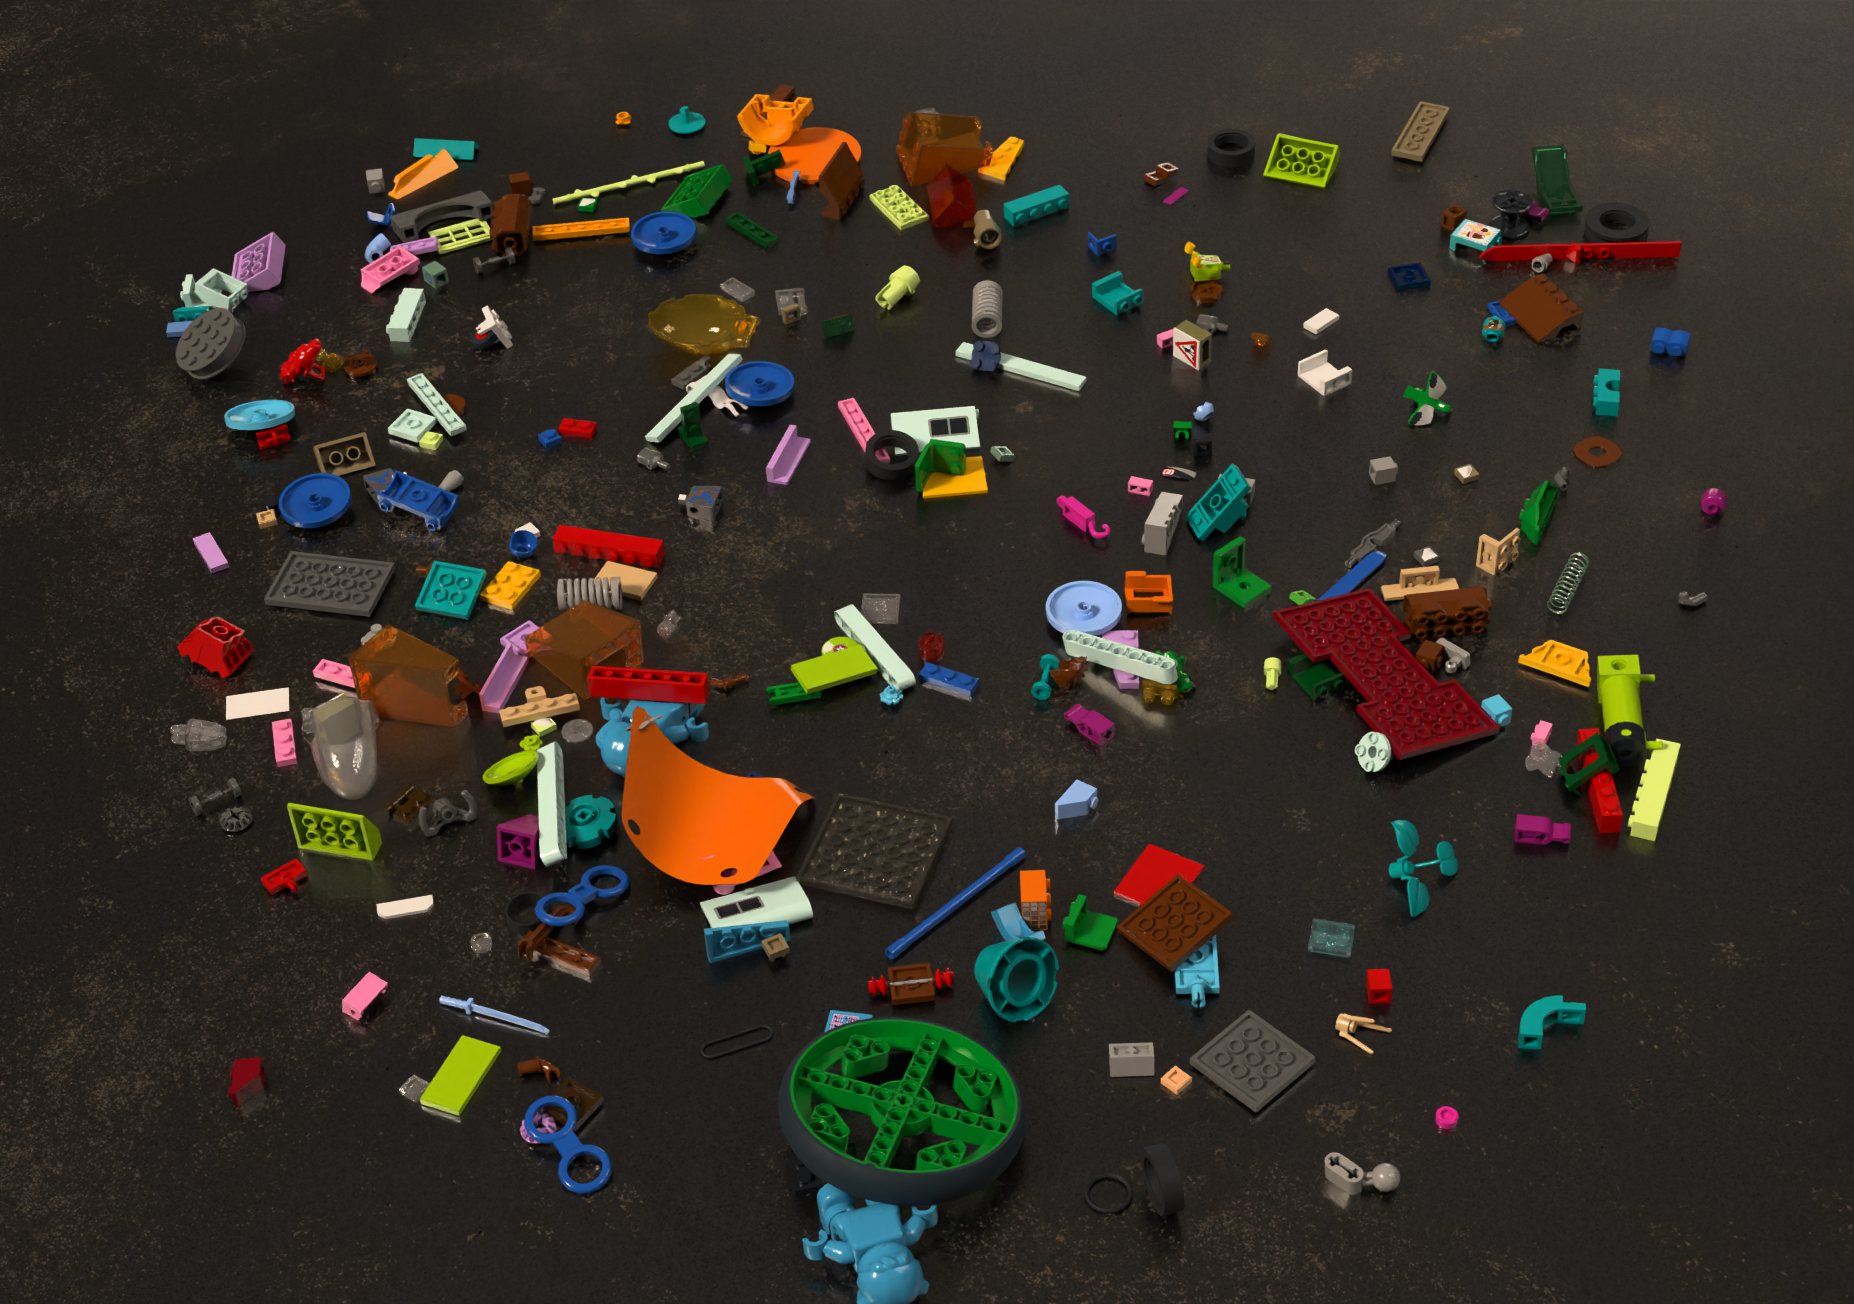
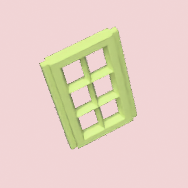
(465, 242)

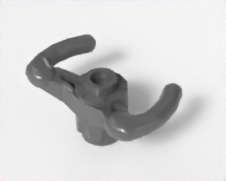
(445, 813)

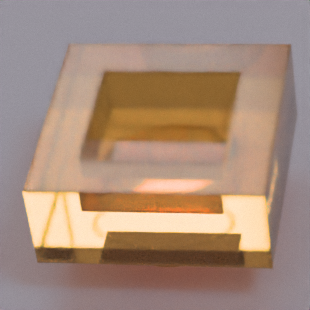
(1260, 339)

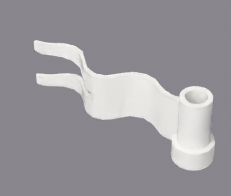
(718, 397)

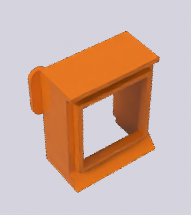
(1140, 582)

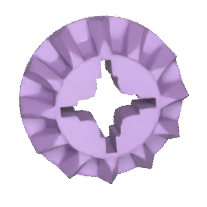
(548, 1127)

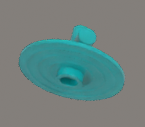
(686, 121)

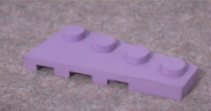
(1129, 638)

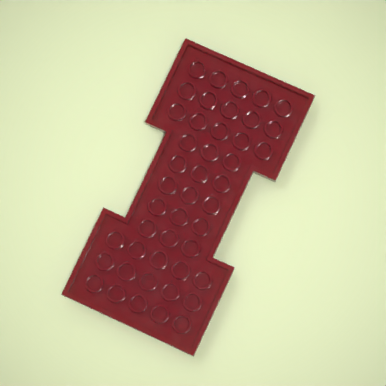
(1401, 694)

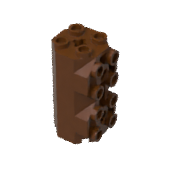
(511, 224)
(1456, 609)

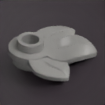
(646, 723)

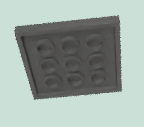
(1252, 1060)

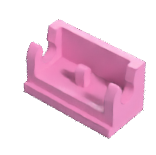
(362, 995)

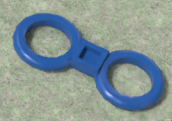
(581, 895)
(568, 1144)

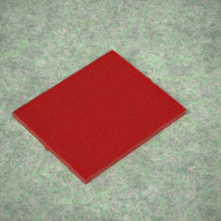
(1153, 871)

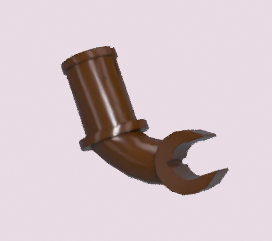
(539, 1065)

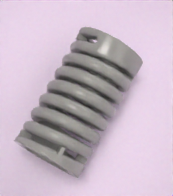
(987, 309)
(613, 602)

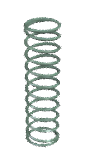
(1583, 570)

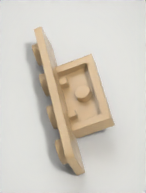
(1418, 581)

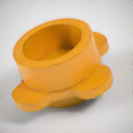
(623, 118)

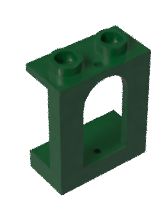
(1605, 761)

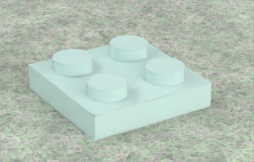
(412, 425)

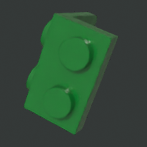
(1088, 927)

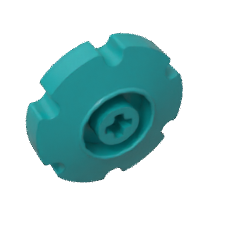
(589, 821)

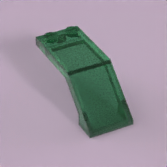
(1554, 180)

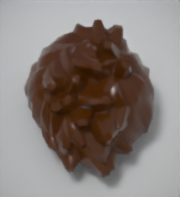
(1069, 672)

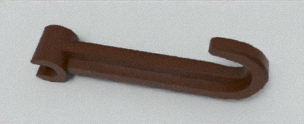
(528, 945)

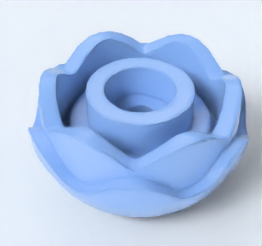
(1204, 412)

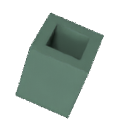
(435, 274)

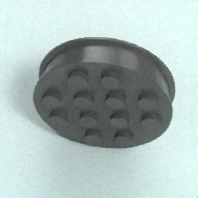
(210, 343)

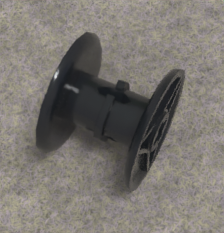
(1511, 205)

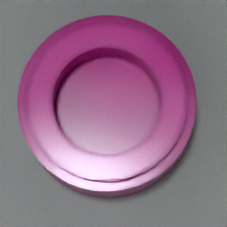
(1446, 1117)

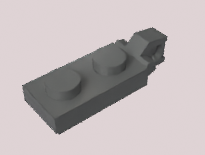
(692, 373)

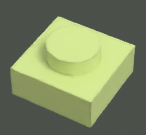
(431, 440)

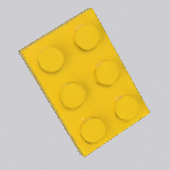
(510, 585)

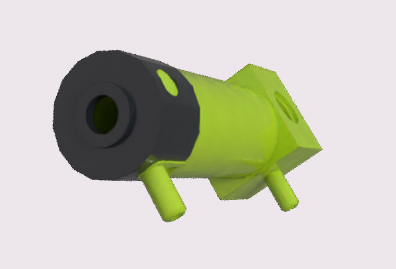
(1621, 707)

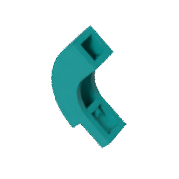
(1545, 1013)

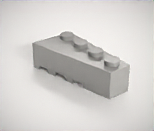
(1162, 523)

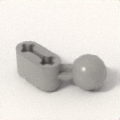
(1352, 1178)

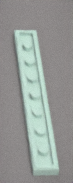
(1030, 369)
(697, 394)

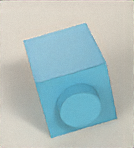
(1498, 710)

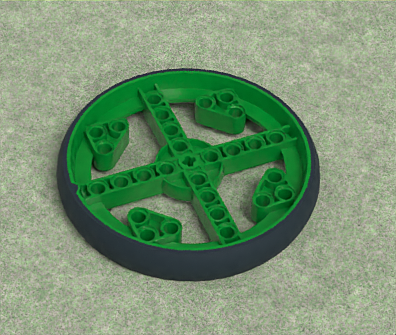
(902, 1111)

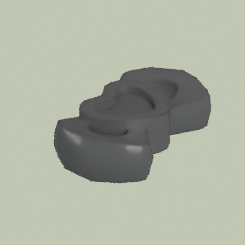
(537, 195)

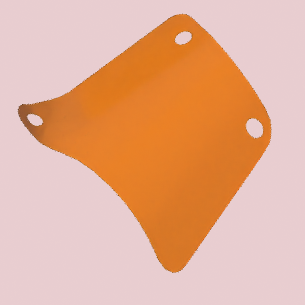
(700, 812)

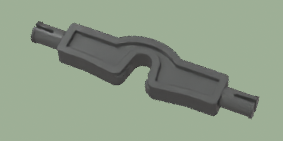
(1367, 545)

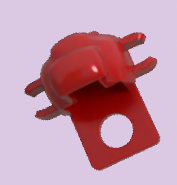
(302, 362)

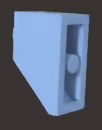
(1076, 801)

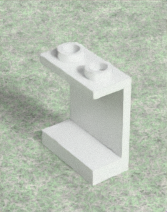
(1322, 375)

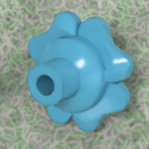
(891, 695)

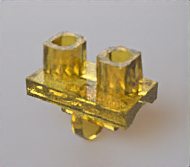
(1153, 688)

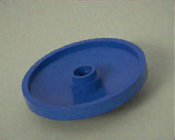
(663, 232)
(759, 383)
(315, 500)

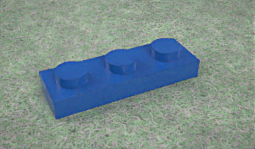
(949, 679)

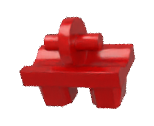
(272, 436)

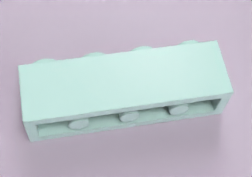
(406, 315)

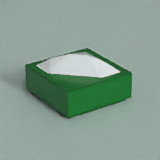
(587, 204)

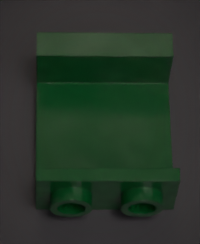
(1315, 678)

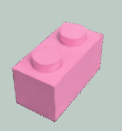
(1165, 339)
(1140, 486)
(1542, 732)

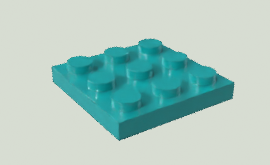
(451, 590)

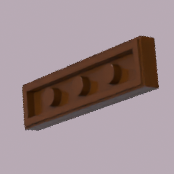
(566, 956)

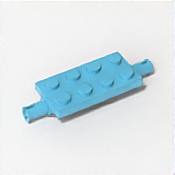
(1199, 973)

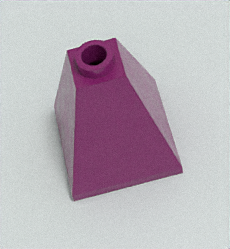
(519, 841)

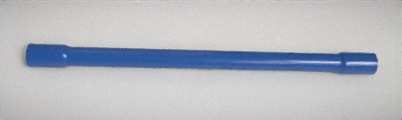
(902, 944)

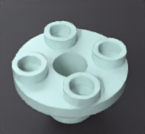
(1374, 752)

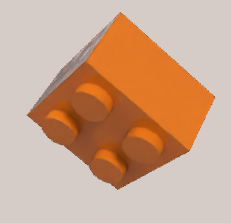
(1035, 899)

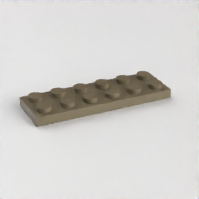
(1420, 131)

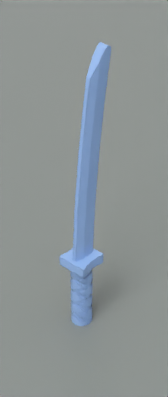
(469, 1006)

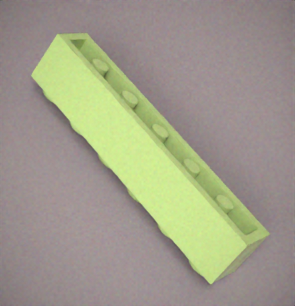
(1654, 791)

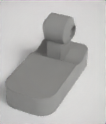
(1455, 655)

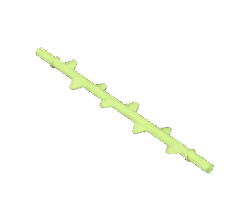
(634, 180)

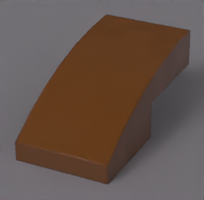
(1161, 175)

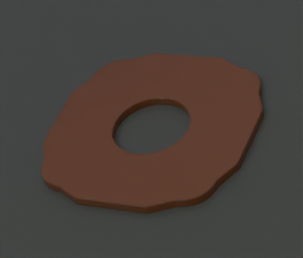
(1612, 454)

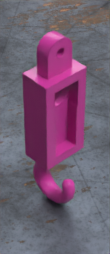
(1081, 516)

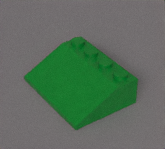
(699, 192)

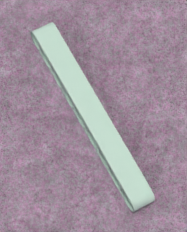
(551, 804)

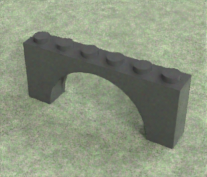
(473, 205)

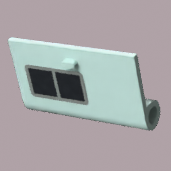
(944, 424)
(760, 904)

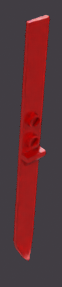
(1583, 251)

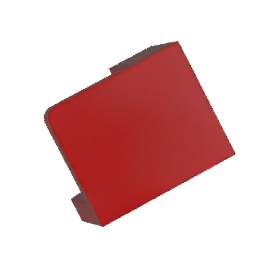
(1379, 986)

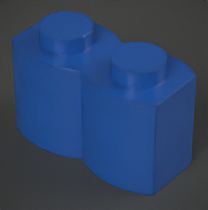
(1670, 342)

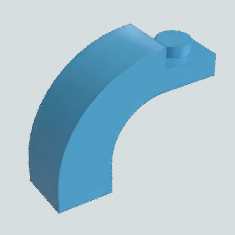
(1012, 924)

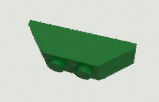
(1538, 510)

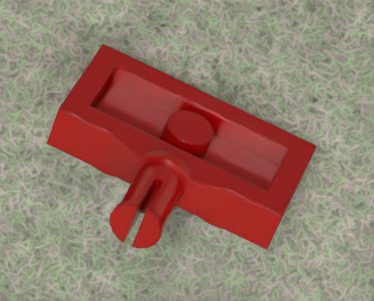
(285, 877)

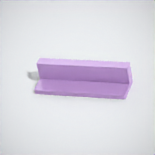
(786, 457)
(502, 680)

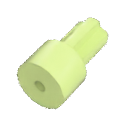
(1272, 671)

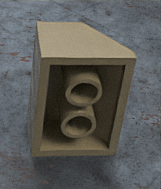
(344, 455)

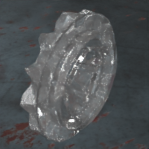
(576, 726)

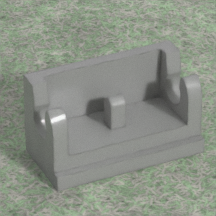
(1131, 1059)

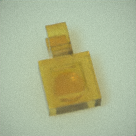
(331, 362)

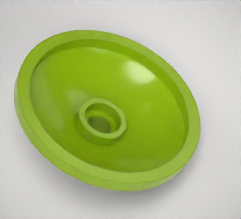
(511, 769)

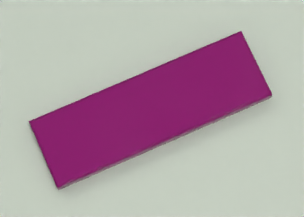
(1176, 195)

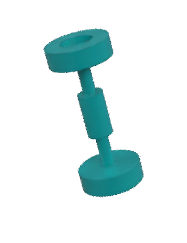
(1041, 689)

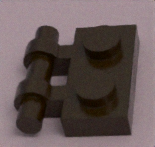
(408, 812)

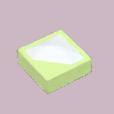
(543, 726)

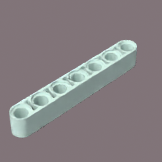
(881, 654)
(1120, 657)

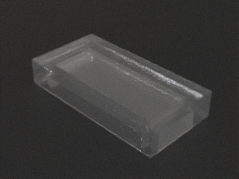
(737, 289)

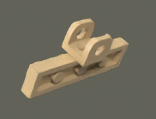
(538, 707)

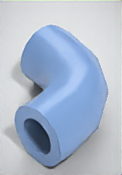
(376, 248)

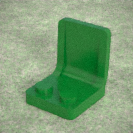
(940, 457)

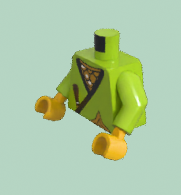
(1205, 266)

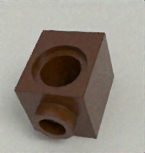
(1453, 217)

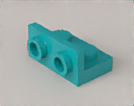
(189, 313)

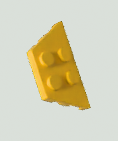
(1559, 661)

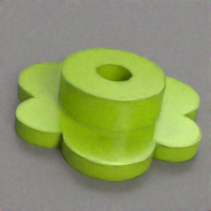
(531, 743)

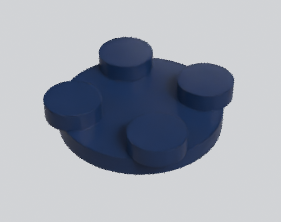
(985, 355)

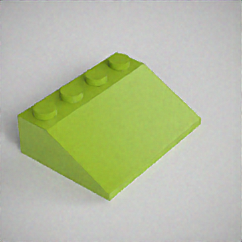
(1302, 161)
(334, 832)

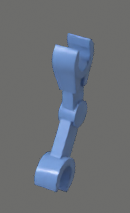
(791, 193)

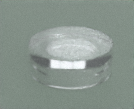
(481, 943)

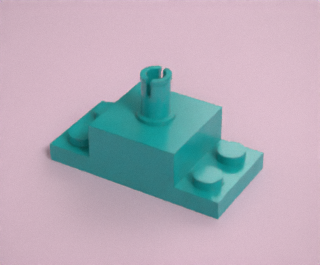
(1220, 504)

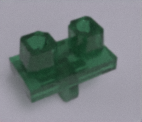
(838, 325)

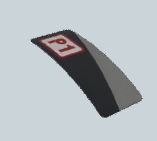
(1178, 472)

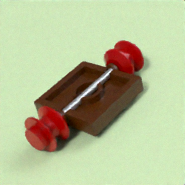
(911, 983)

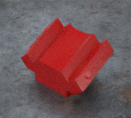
(217, 646)

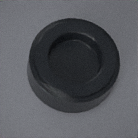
(271, 502)

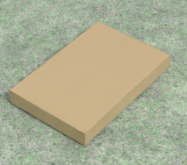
(634, 581)

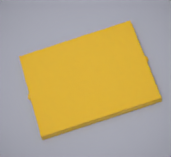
(947, 484)

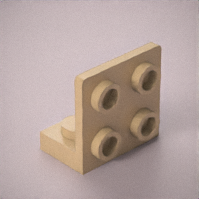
(1496, 555)

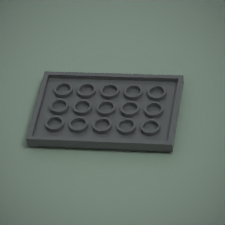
(330, 583)

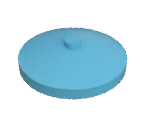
(259, 414)

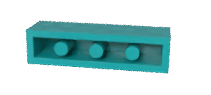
(1036, 205)

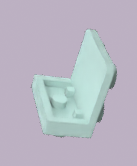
(187, 294)

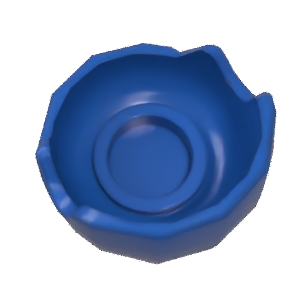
(523, 544)

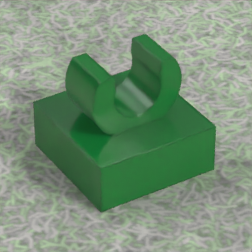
(1182, 427)

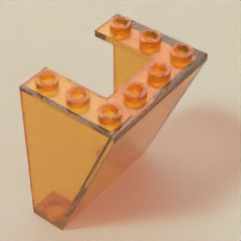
(937, 140)
(582, 640)
(406, 679)

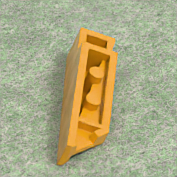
(422, 173)

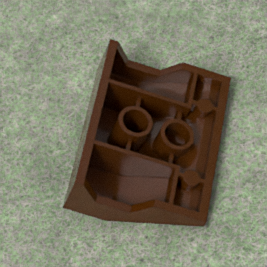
(840, 182)
(1541, 308)

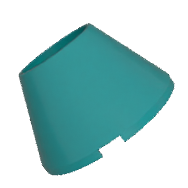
(1017, 977)

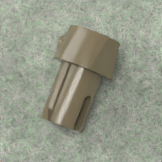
(986, 230)

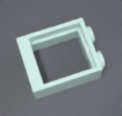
(204, 291)

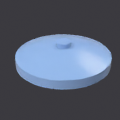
(1084, 608)

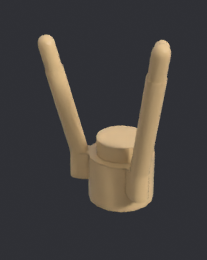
(1347, 1023)

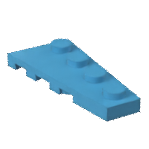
(740, 939)

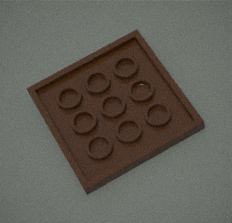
(1175, 922)

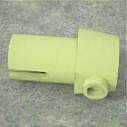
(901, 283)

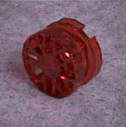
(931, 646)

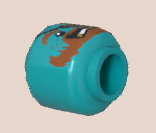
(1493, 329)

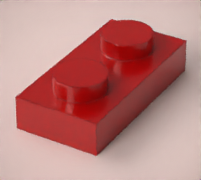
(577, 428)

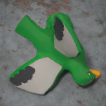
(1427, 400)

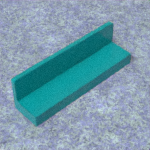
(457, 149)

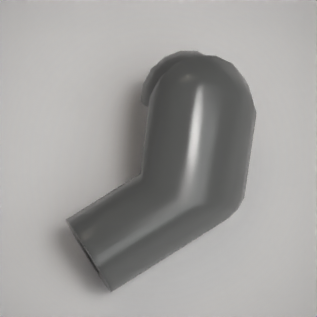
(1561, 477)
(1692, 601)

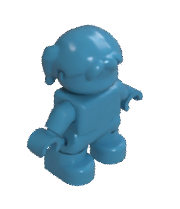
(614, 740)
(874, 1244)

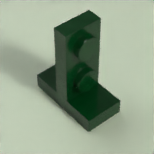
(763, 165)
(691, 427)

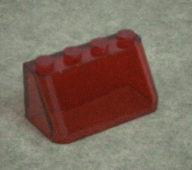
(951, 198)

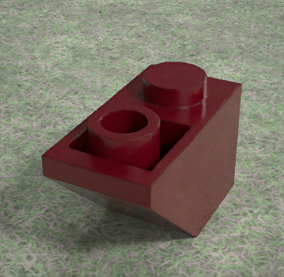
(246, 1079)

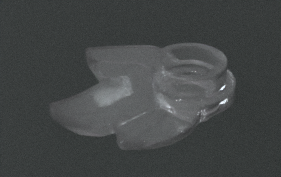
(1545, 761)

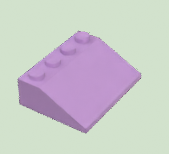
(260, 263)

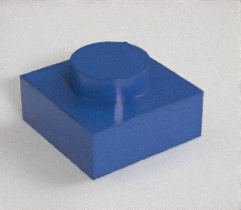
(549, 438)

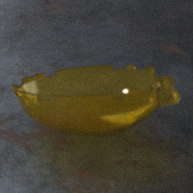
(702, 324)

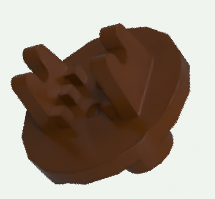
(360, 365)
(466, 686)

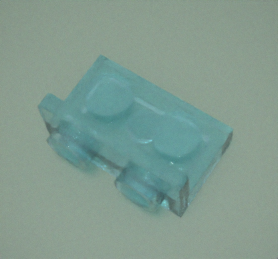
(1331, 938)

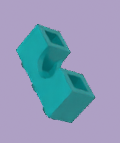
(1606, 392)

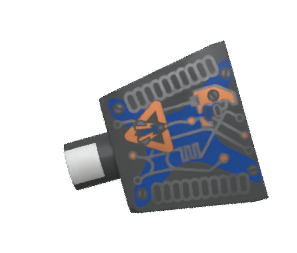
(378, 481)
(702, 502)

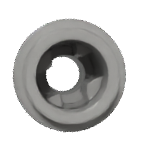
(1540, 263)
(452, 481)

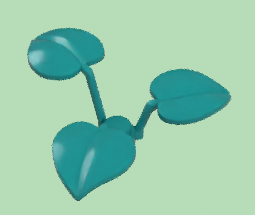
(1407, 840)

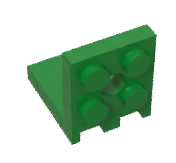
(1231, 575)

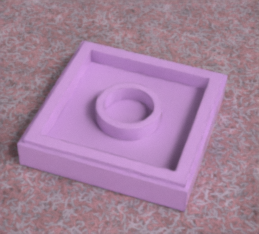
(517, 638)

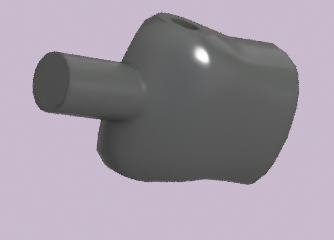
(1210, 323)
(652, 459)

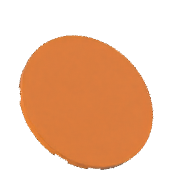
(811, 151)

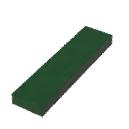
(752, 230)

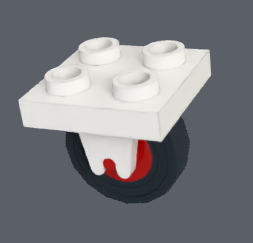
(490, 331)

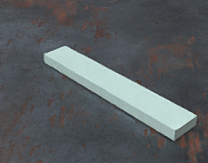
(436, 404)

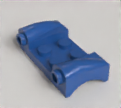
(419, 498)

